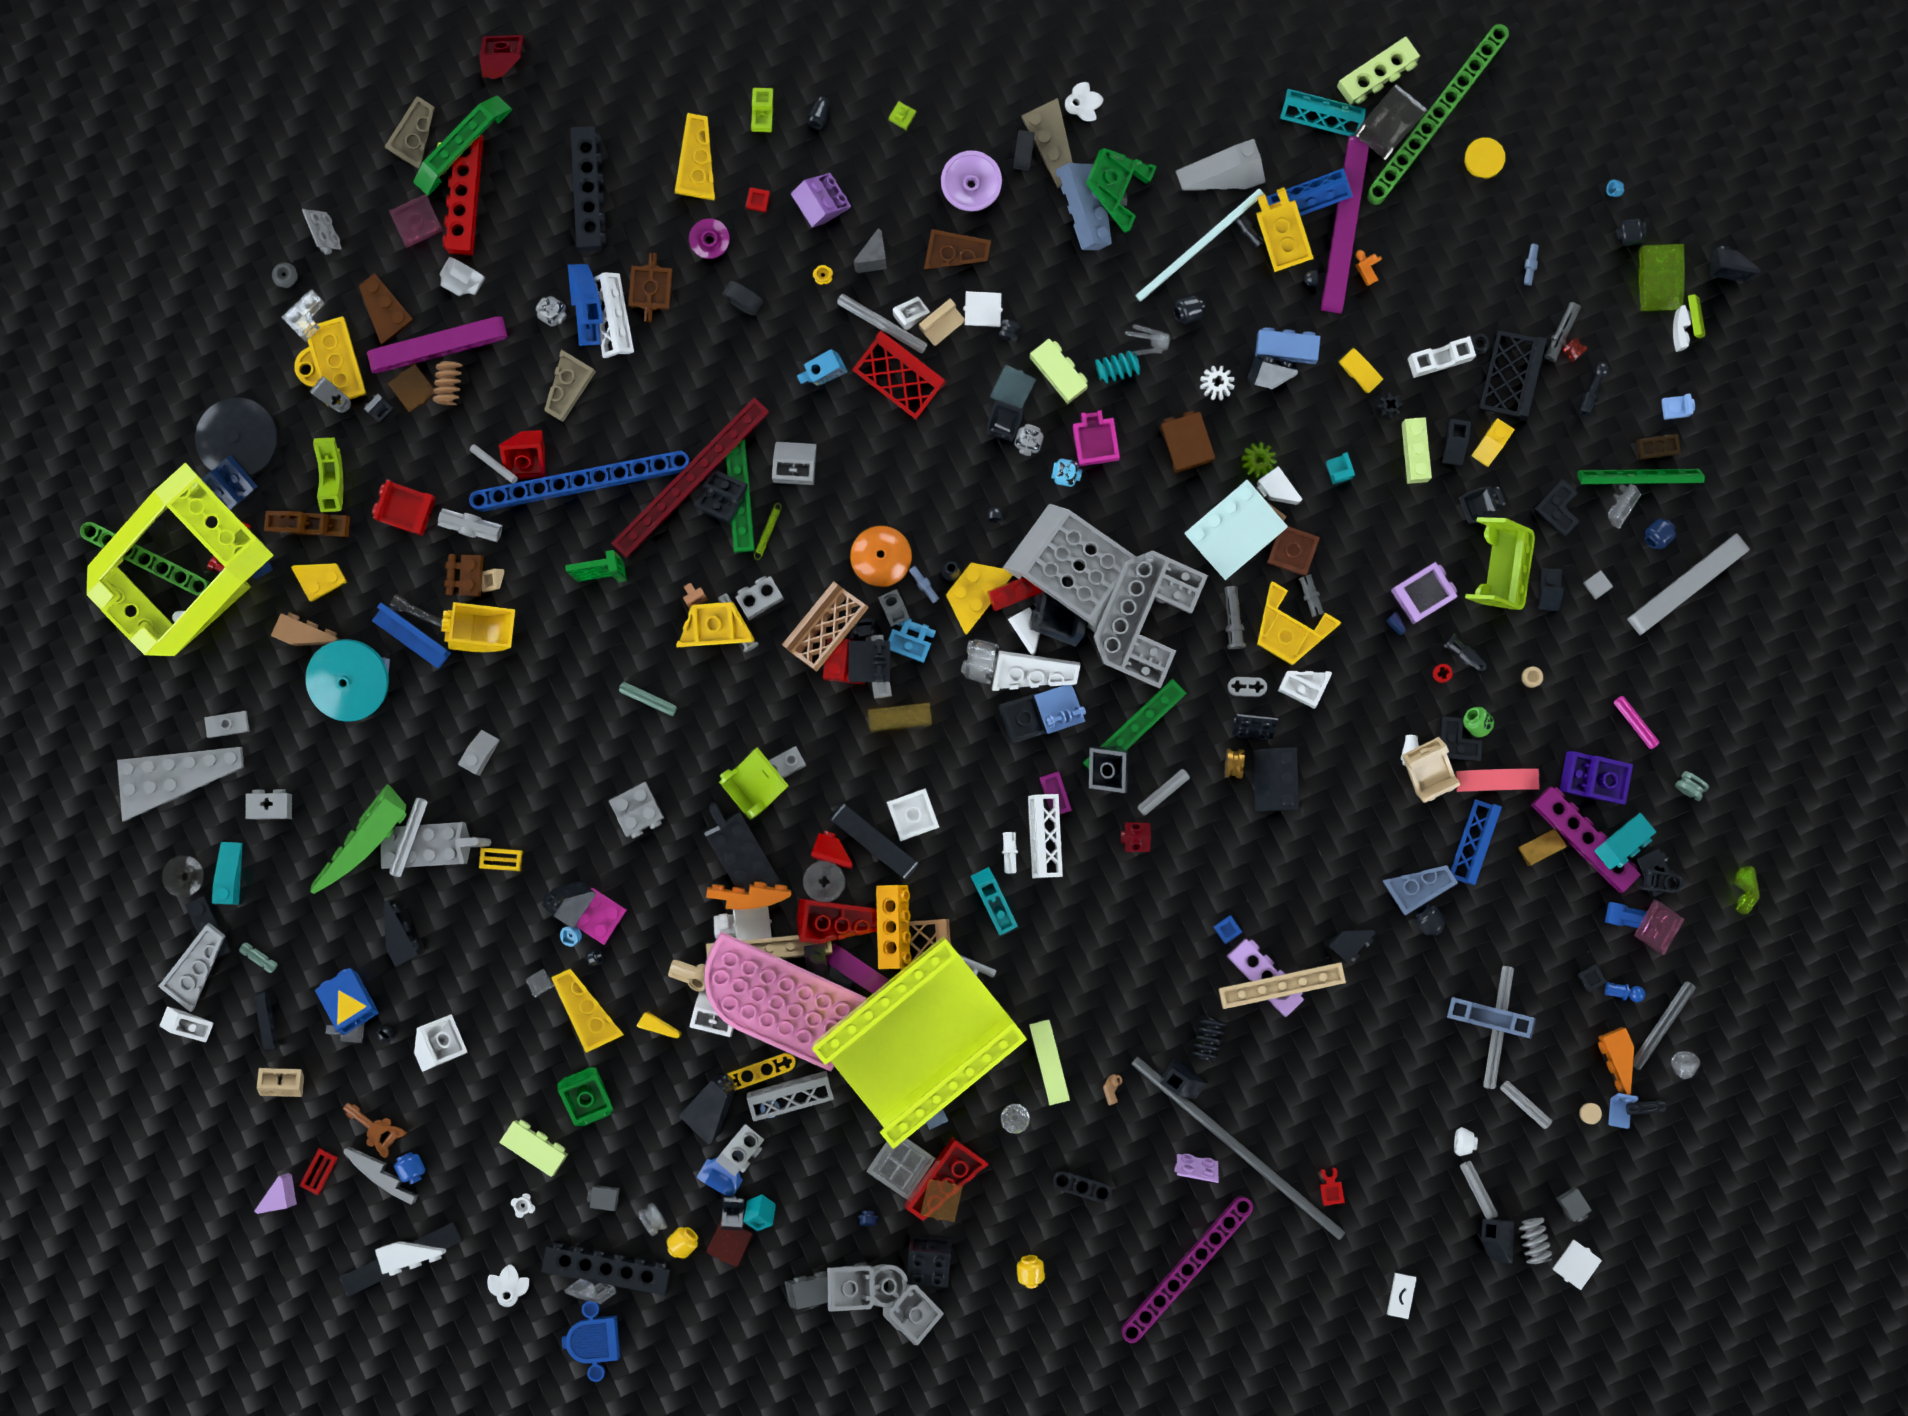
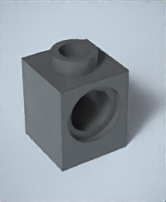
(894, 607)
(603, 1197)
(1574, 1205)

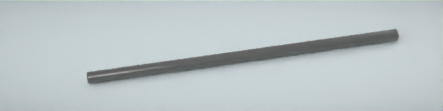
(1242, 1151)

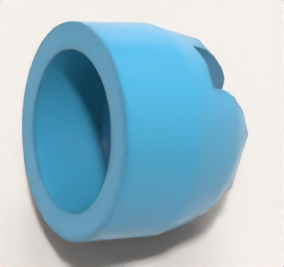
(1615, 184)

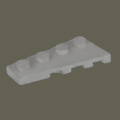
(191, 971)

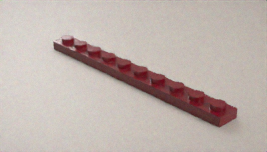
(690, 477)

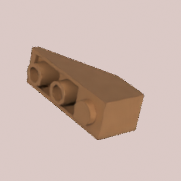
(298, 634)

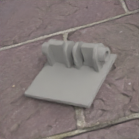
(322, 230)

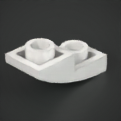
(1681, 321)

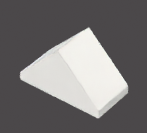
(910, 313)

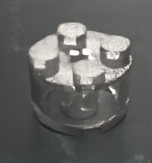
(981, 661)
(832, 890)

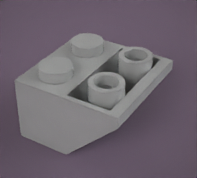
(794, 463)

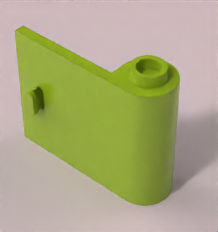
(753, 784)

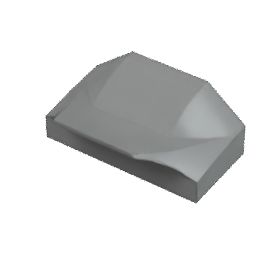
(460, 278)

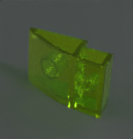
(1661, 277)

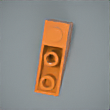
(1620, 1056)

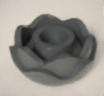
(284, 281)

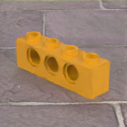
(886, 918)

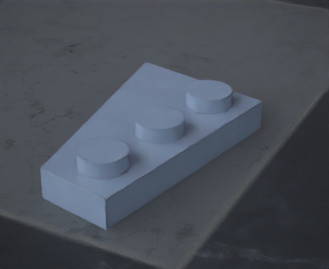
(1419, 888)

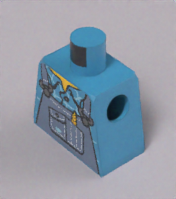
(829, 365)

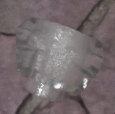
(1685, 1064)

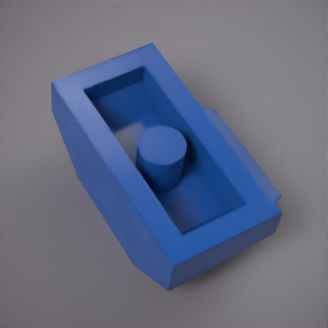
(719, 1178)

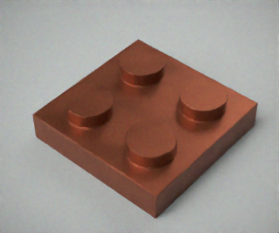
(1293, 551)

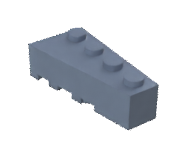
(1088, 212)

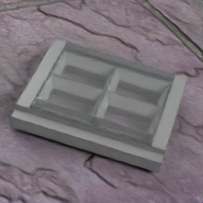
(901, 1167)

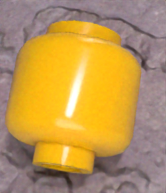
(682, 1242)
(1030, 1271)

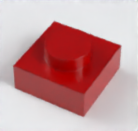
(758, 199)

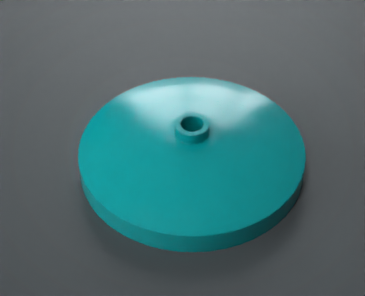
(359, 667)

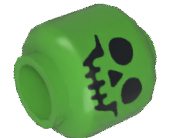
(1478, 722)

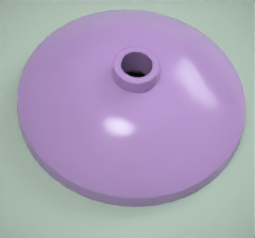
(975, 168)

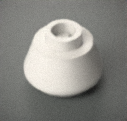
(1464, 1142)

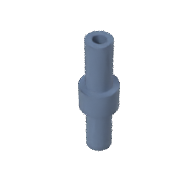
(1531, 264)
(924, 584)

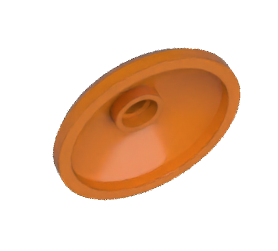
(885, 570)

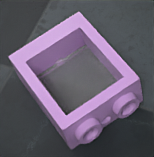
(1424, 592)

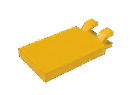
(1283, 232)

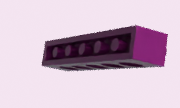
(1544, 806)

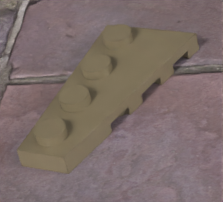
(1049, 136)

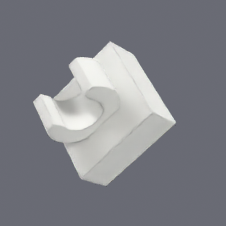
(724, 924)

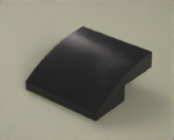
(721, 496)

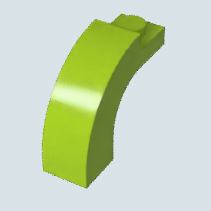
(330, 474)

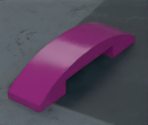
(855, 969)

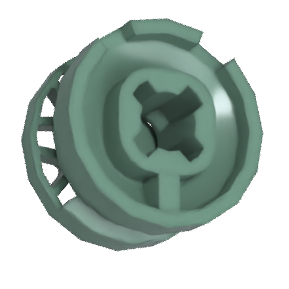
(1692, 785)

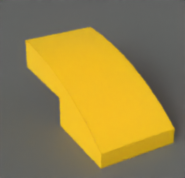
(1360, 370)

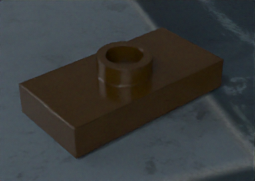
(1658, 446)

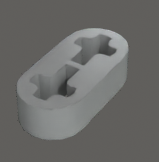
(1246, 692)

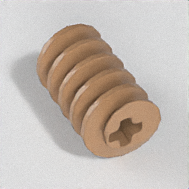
(446, 382)

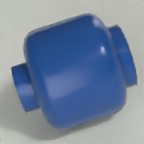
(409, 1168)

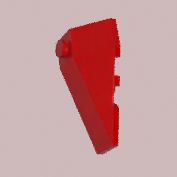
(832, 921)

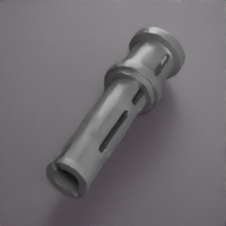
(1234, 623)

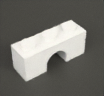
(1441, 358)

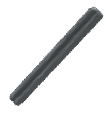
(1663, 1025)

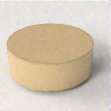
(1532, 677)
(1590, 1113)

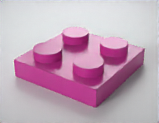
(601, 917)

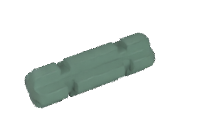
(258, 957)

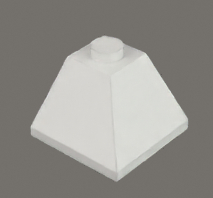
(1022, 626)
(438, 1043)

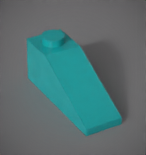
(227, 874)
(994, 901)

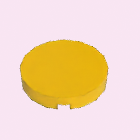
(1484, 158)

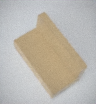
(941, 322)

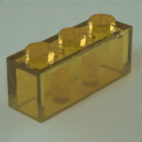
(899, 717)

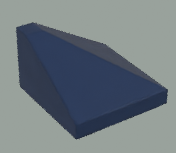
(1396, 623)

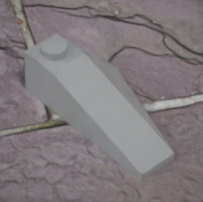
(1228, 169)

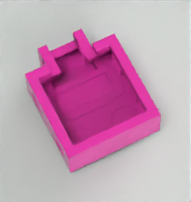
(1095, 439)

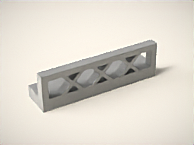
(789, 1088)

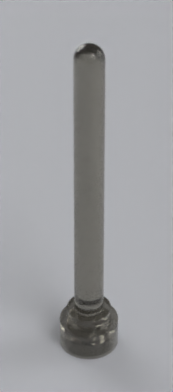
(399, 604)

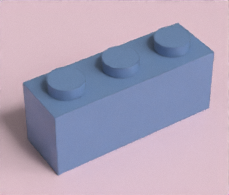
(1288, 345)

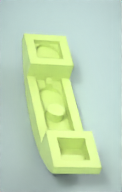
(1049, 1062)

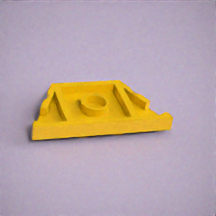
(970, 595)
(714, 625)

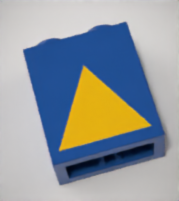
(346, 1001)

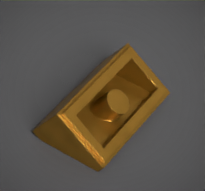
(1542, 847)

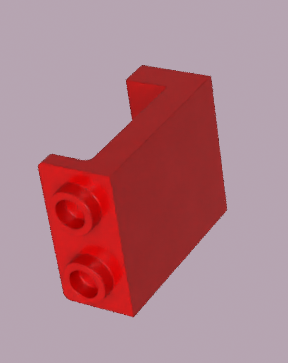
(403, 508)

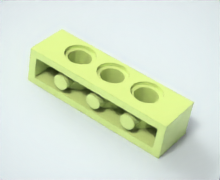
(1402, 50)

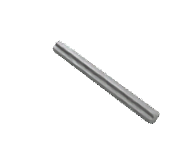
(1497, 1036)

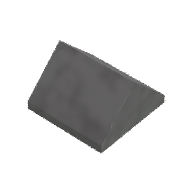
(872, 255)

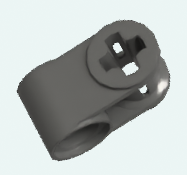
(329, 394)

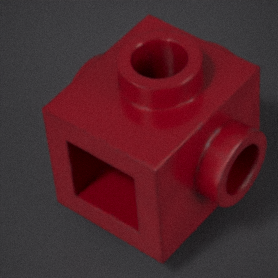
(1136, 837)

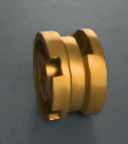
(1234, 763)

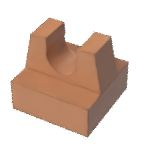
(694, 596)

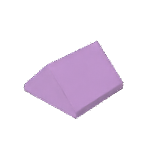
(279, 1196)

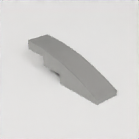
(374, 1170)

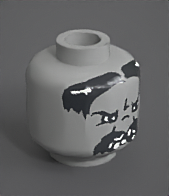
(551, 311)
(1028, 439)

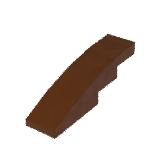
(307, 523)

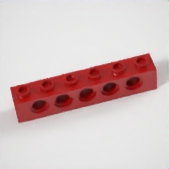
(464, 243)

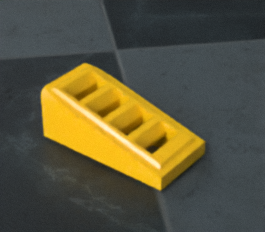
(654, 1024)

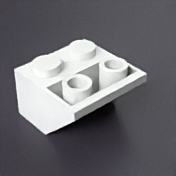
(707, 1019)

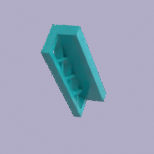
(1322, 106)

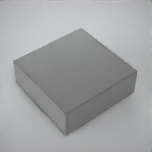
(1598, 584)

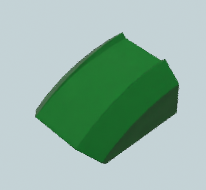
(585, 1097)

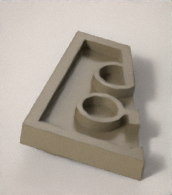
(412, 133)
(569, 383)

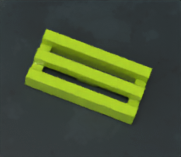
(1696, 316)

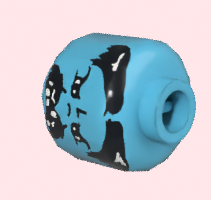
(1066, 472)

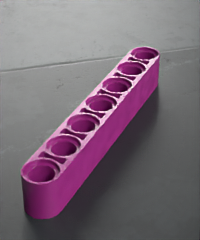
(437, 344)

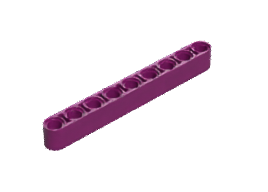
(1345, 228)
(1185, 1279)

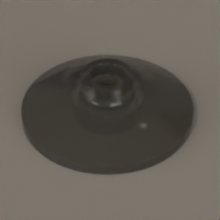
(173, 874)

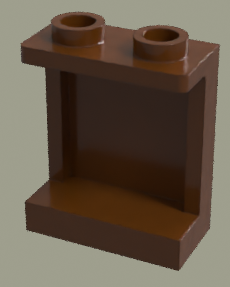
(1187, 441)

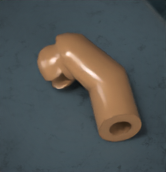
(1110, 1087)

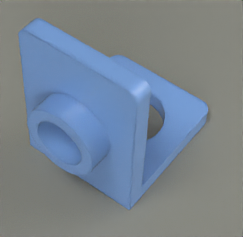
(1617, 1112)

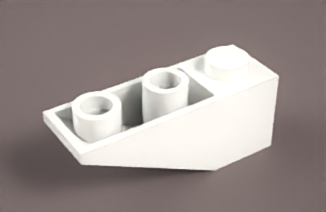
(403, 1254)

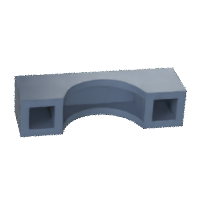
(1491, 1018)

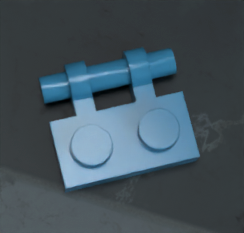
(908, 645)

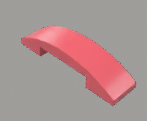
(1498, 780)

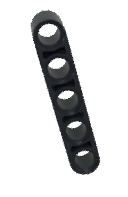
(874, 841)

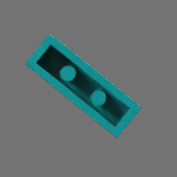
(1625, 842)

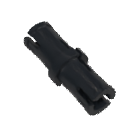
(1248, 229)

